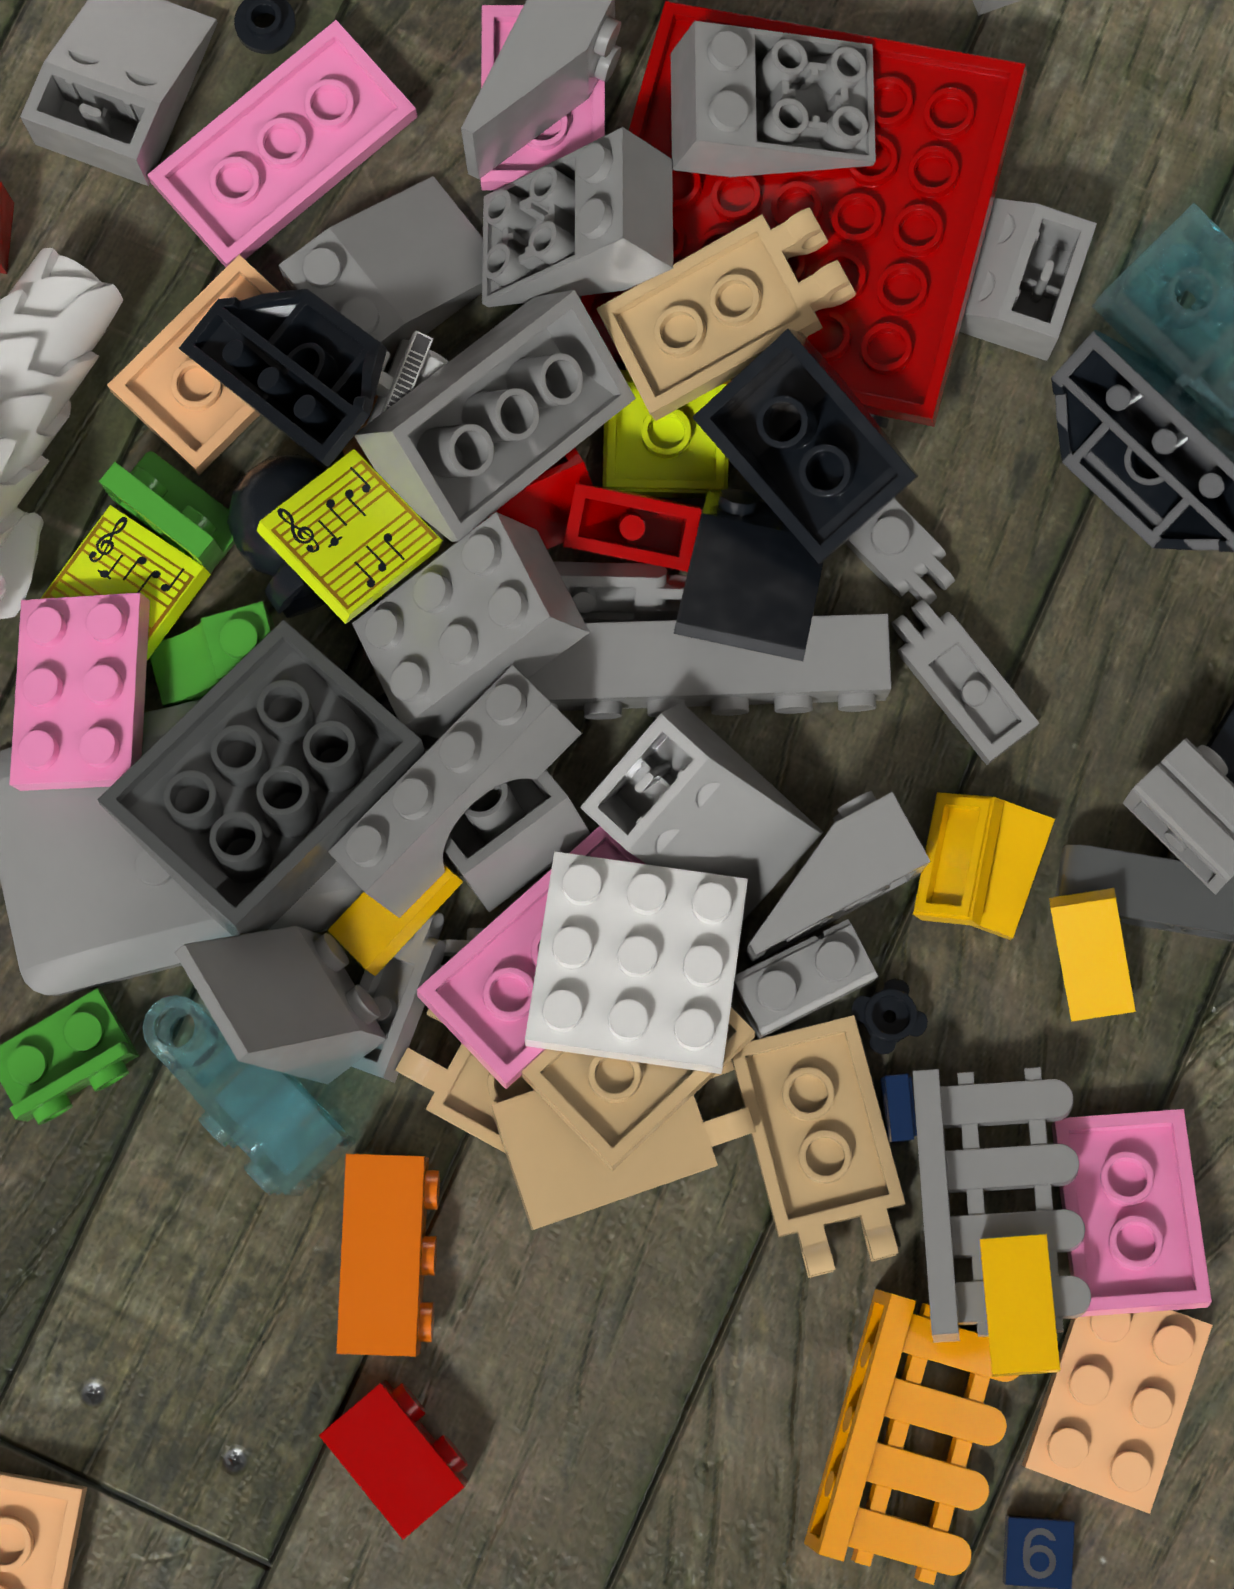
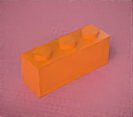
(386, 1255)

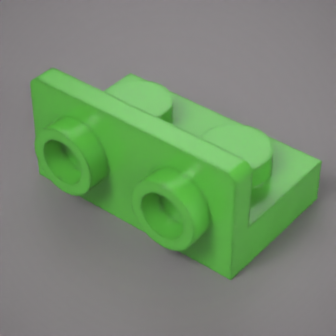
(172, 508)
(63, 1056)

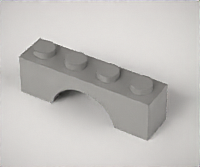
(402, 837)

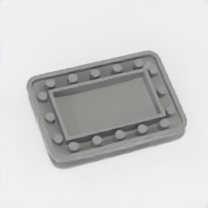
(94, 902)

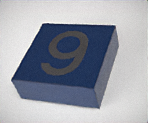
(898, 1107)
(1038, 1552)

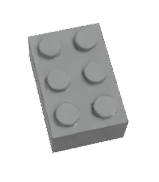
(468, 620)

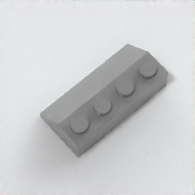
(497, 414)

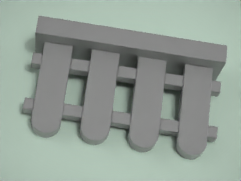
(989, 1170)

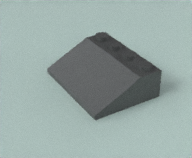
(262, 781)

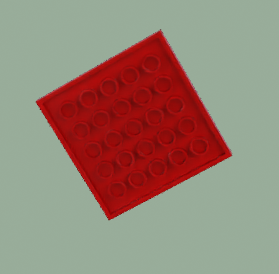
(898, 227)

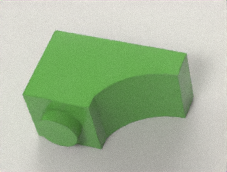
(199, 658)

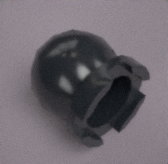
(255, 497)

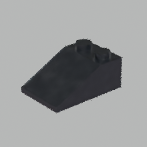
(806, 444)
(748, 579)

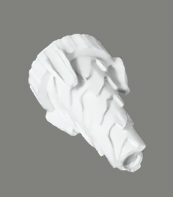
(45, 353)

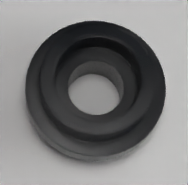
(268, 39)

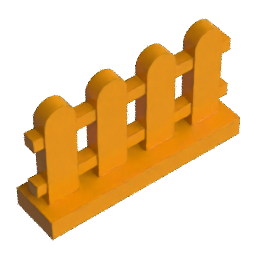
(859, 1457)

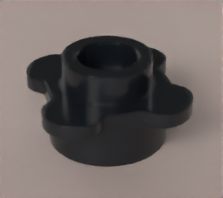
(907, 1021)

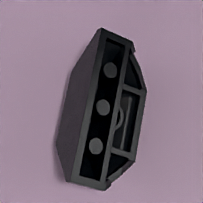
(292, 365)
(1145, 447)

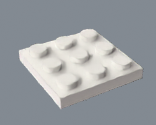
(636, 962)

